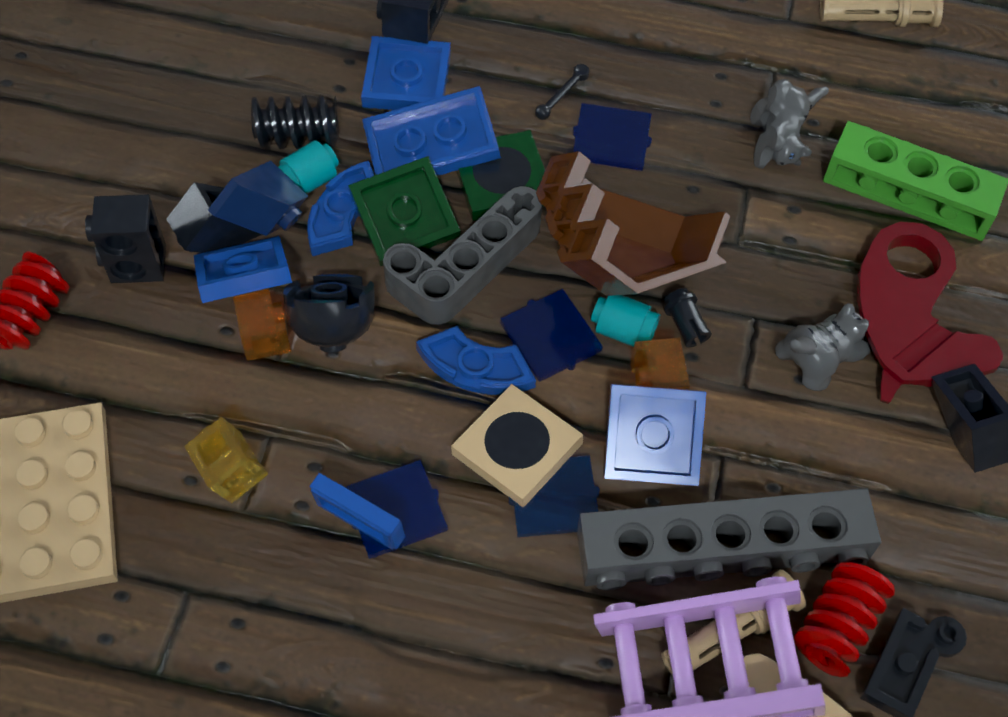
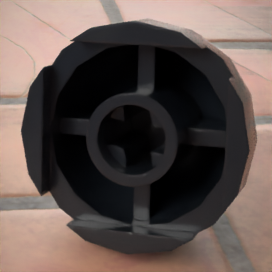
(330, 311)

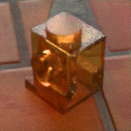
(261, 325)
(660, 364)

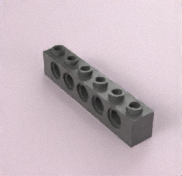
(843, 513)

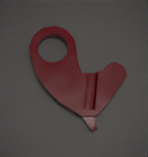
(900, 318)

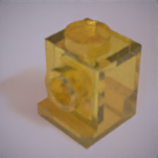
(225, 460)

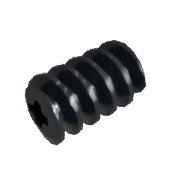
(294, 122)

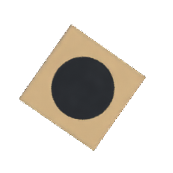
(517, 445)

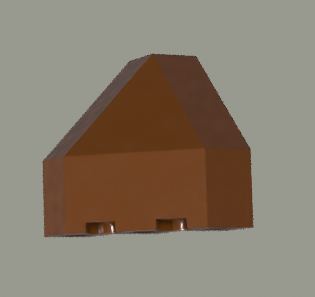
(619, 240)

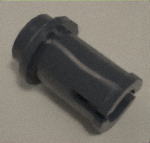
(683, 309)

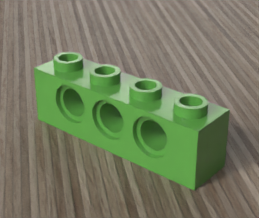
(916, 180)

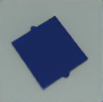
(613, 136)
(551, 335)
(407, 496)
(560, 501)

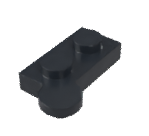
(909, 661)

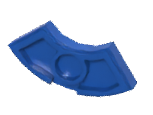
(335, 213)
(473, 365)

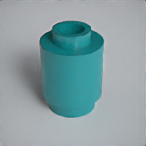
(310, 166)
(625, 319)

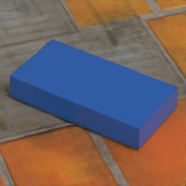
(357, 512)

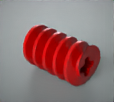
(24, 299)
(841, 616)

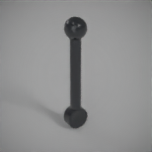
(580, 73)

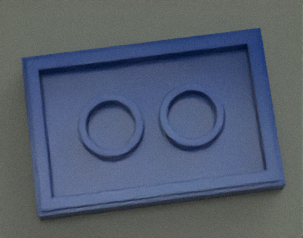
(447, 129)

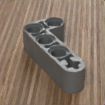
(511, 221)

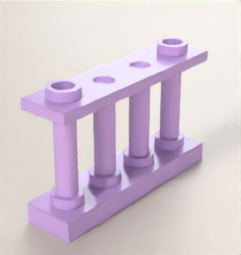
(793, 694)

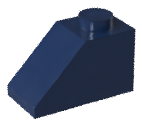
(260, 200)

